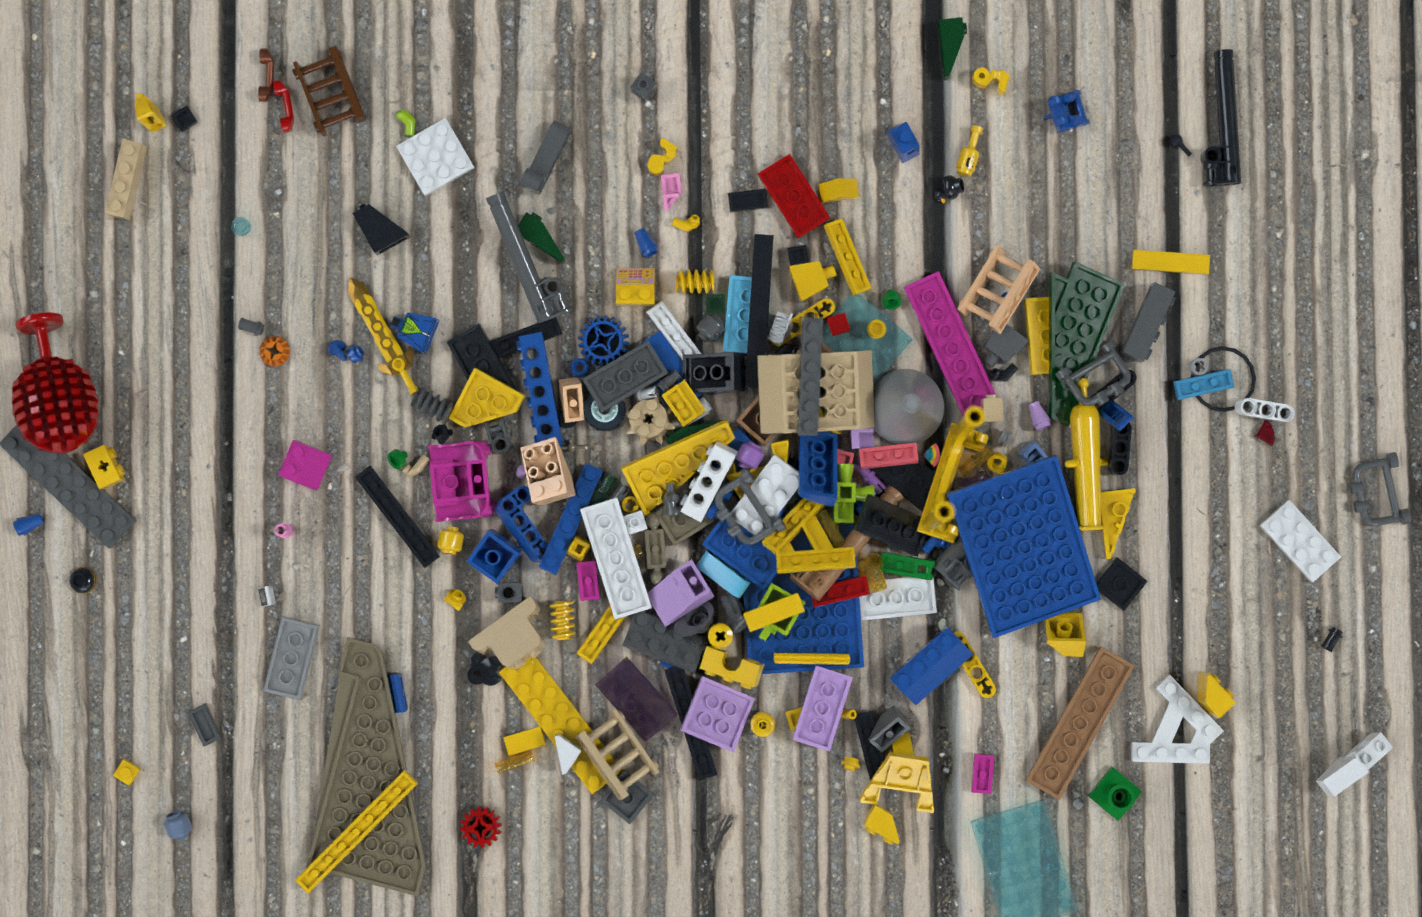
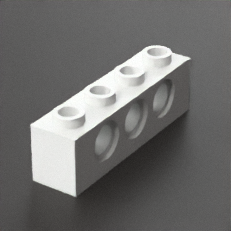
(698, 509)

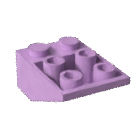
(679, 593)

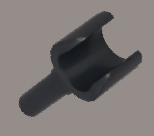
(1177, 140)

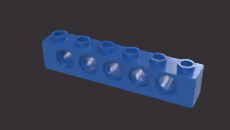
(530, 383)

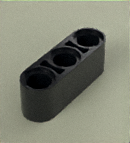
(1123, 457)

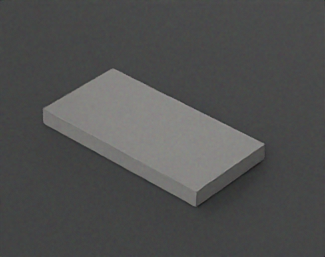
(291, 658)

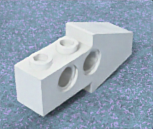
(1354, 764)

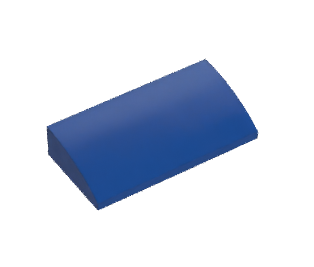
(818, 468)

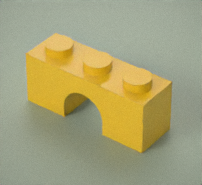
(715, 663)

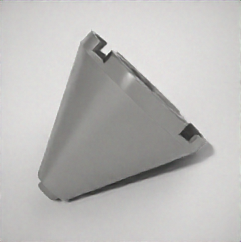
(907, 406)

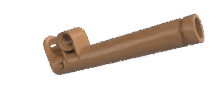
(818, 582)

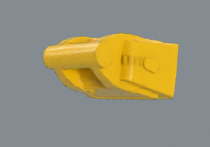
(148, 113)

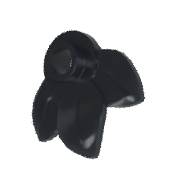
(487, 669)

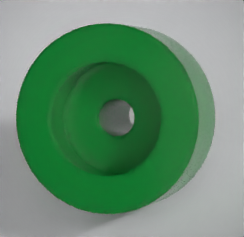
(891, 300)
(397, 458)

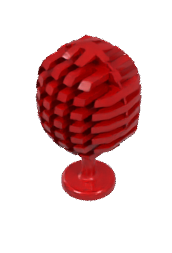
(53, 396)

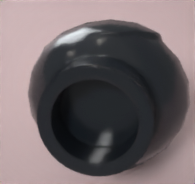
(951, 190)

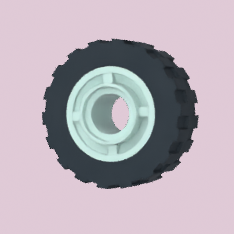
(601, 421)

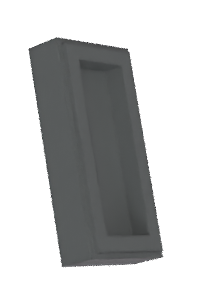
(204, 724)

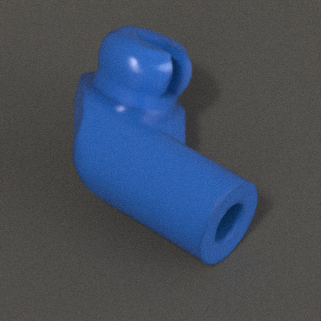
(934, 542)

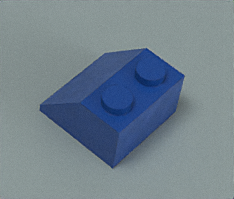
(494, 555)

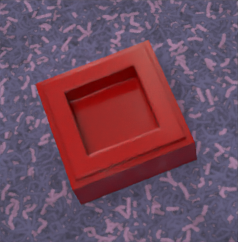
(838, 324)

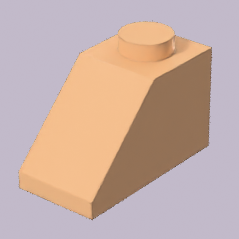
(571, 399)

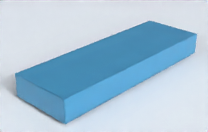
(1203, 384)

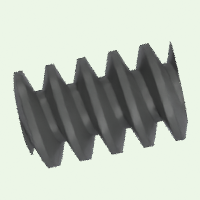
(433, 405)

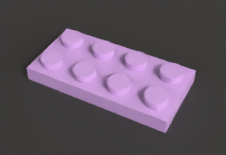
(822, 708)

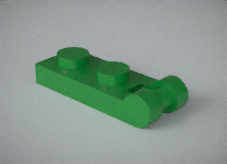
(907, 565)

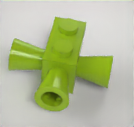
(848, 494)

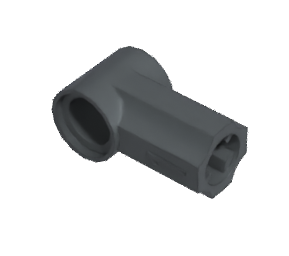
(734, 611)

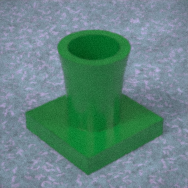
(1106, 790)

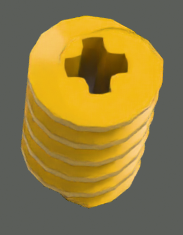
(695, 281)
(562, 620)
(712, 636)

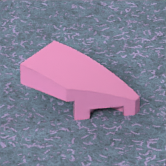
(671, 188)

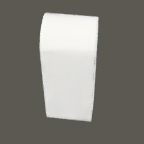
(1273, 409)

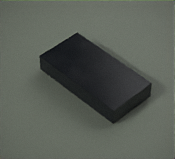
(747, 200)

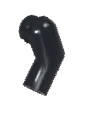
(787, 349)
(1003, 375)

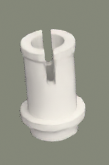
(647, 393)

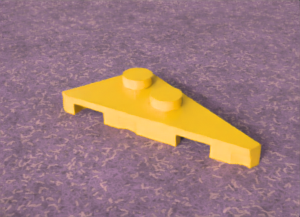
(1113, 513)

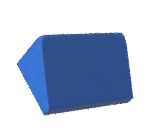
(398, 693)

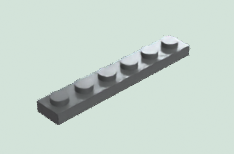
(809, 376)

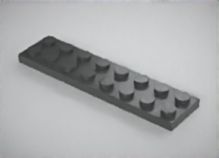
(72, 488)

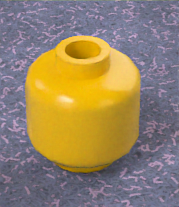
(450, 540)
(762, 716)

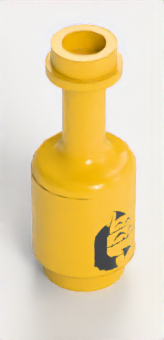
(969, 155)

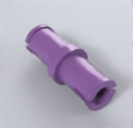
(869, 478)

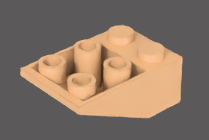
(547, 472)

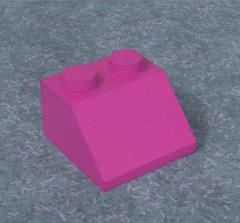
(305, 465)

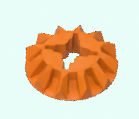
(278, 359)

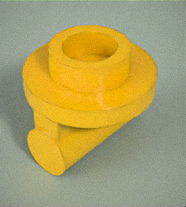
(455, 598)

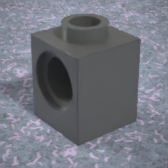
(643, 87)
(517, 588)

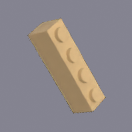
(126, 179)

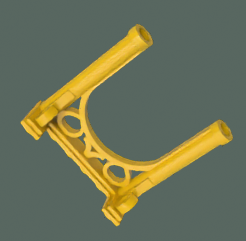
(937, 510)

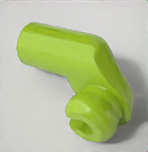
(404, 116)

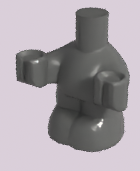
(671, 500)

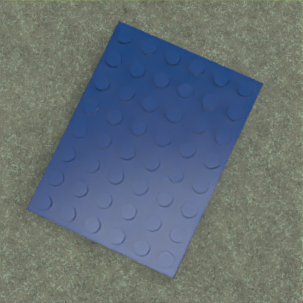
(1024, 546)
(819, 629)

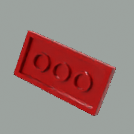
(793, 196)

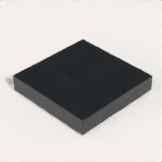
(1120, 584)

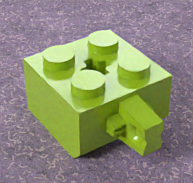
(773, 594)

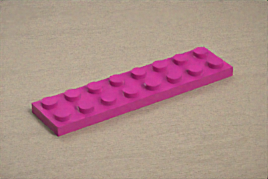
(949, 341)

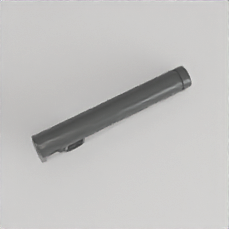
(542, 300)
(953, 564)

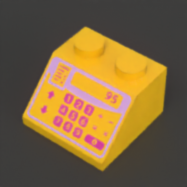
(635, 287)

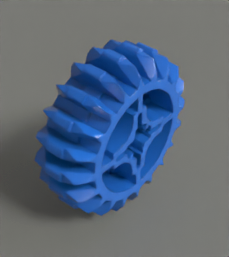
(611, 336)

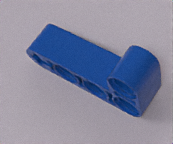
(526, 526)

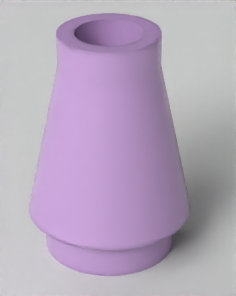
(1039, 417)

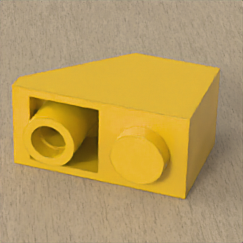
(881, 822)

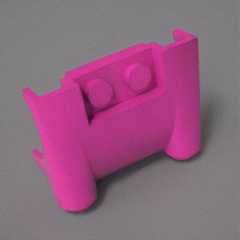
(461, 480)

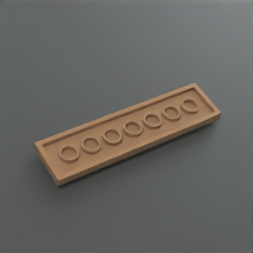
(1079, 723)

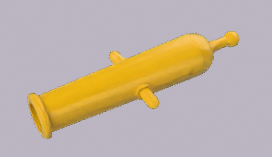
(1086, 462)

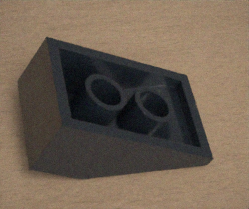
(714, 372)

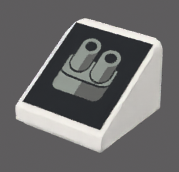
(266, 596)

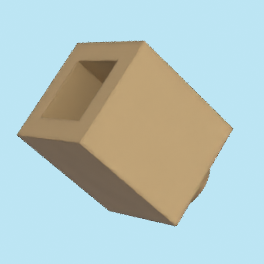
(992, 408)

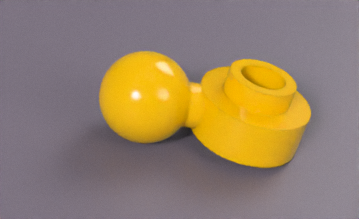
(995, 466)

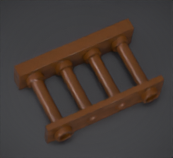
(340, 76)

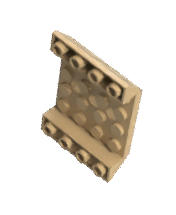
(846, 386)

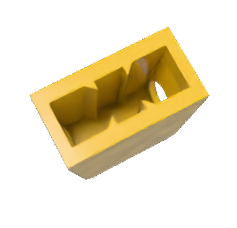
(810, 278)

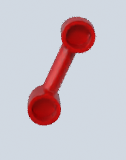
(288, 121)

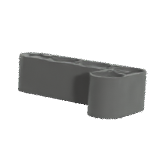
(546, 158)

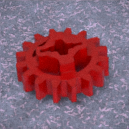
(481, 835)

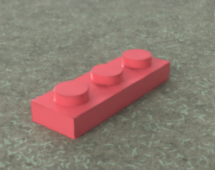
(888, 455)

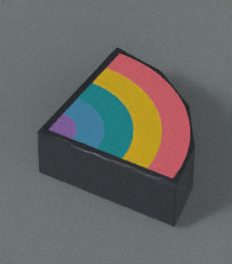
(932, 454)

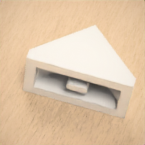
(567, 752)

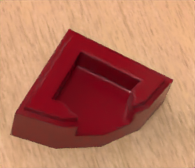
(1266, 433)

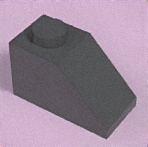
(889, 728)

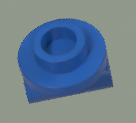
(337, 348)

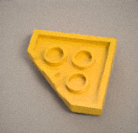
(485, 400)

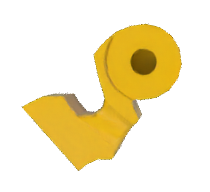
(983, 78)
(656, 162)
(579, 548)

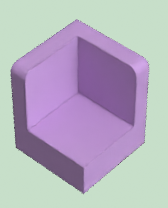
(862, 438)

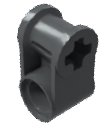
(497, 434)

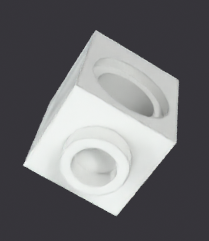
(635, 522)

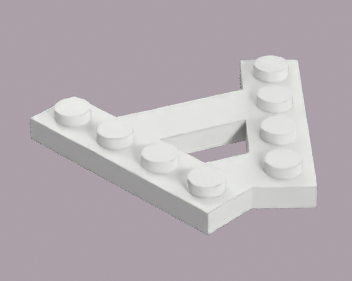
(1180, 706)

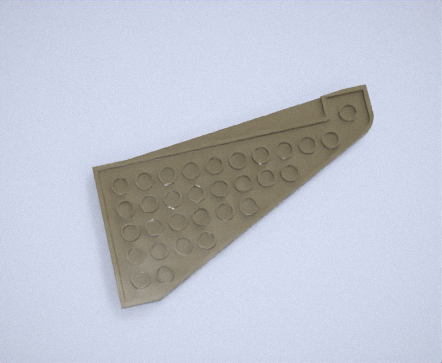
(360, 764)

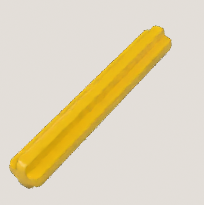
(811, 658)

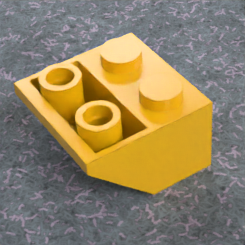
(1212, 695)

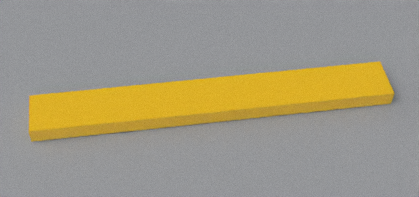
(355, 832)

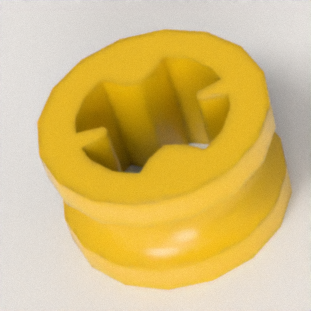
(625, 501)

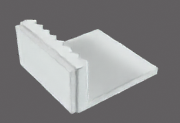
(780, 328)

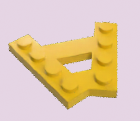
(823, 554)

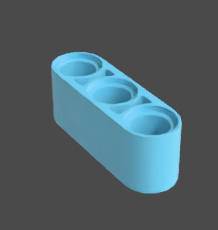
(723, 574)

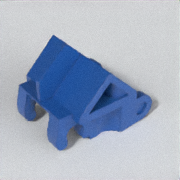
(1060, 112)

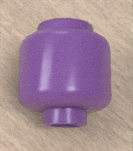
(749, 455)

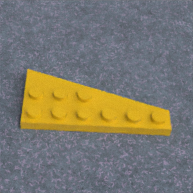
(672, 464)

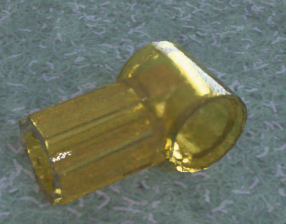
(871, 567)

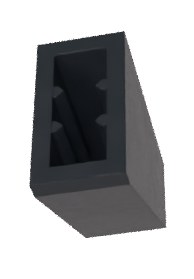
(378, 229)

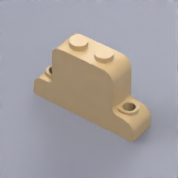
(512, 636)

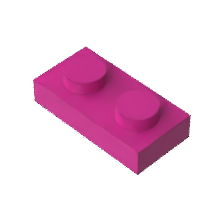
(588, 580)
(982, 773)

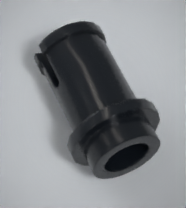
(1332, 639)

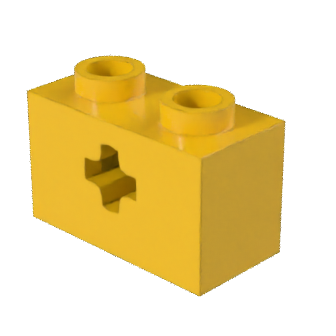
(96, 461)

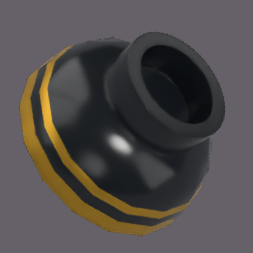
(83, 580)

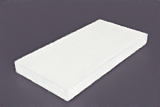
(902, 598)

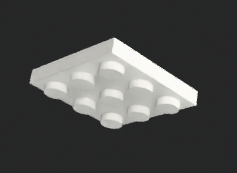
(435, 157)

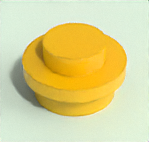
(876, 329)
(850, 764)

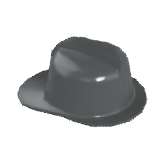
(695, 621)

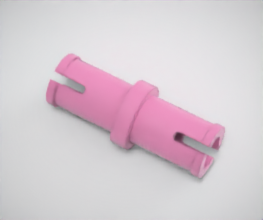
(284, 534)

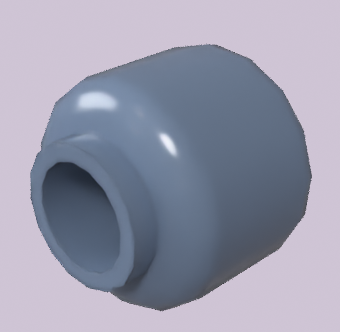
(177, 825)

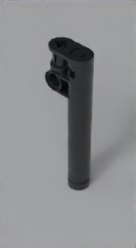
(1226, 167)

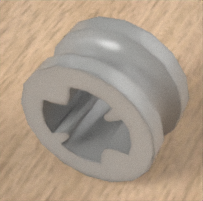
(1204, 366)
(1004, 438)

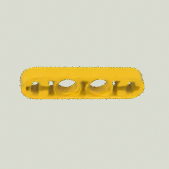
(798, 319)
(973, 663)

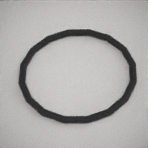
(1252, 374)

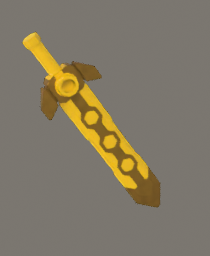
(383, 337)

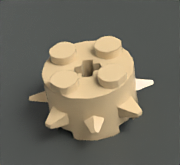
(660, 421)

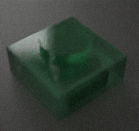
(715, 304)

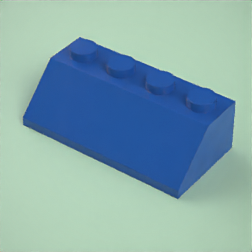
(931, 665)

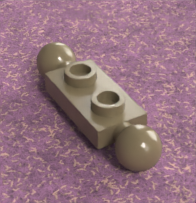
(655, 548)

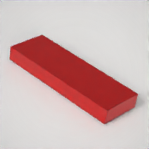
(844, 590)

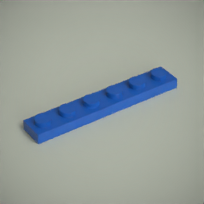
(570, 519)

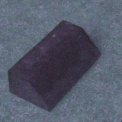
(636, 699)

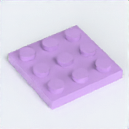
(717, 714)

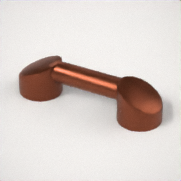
(265, 92)

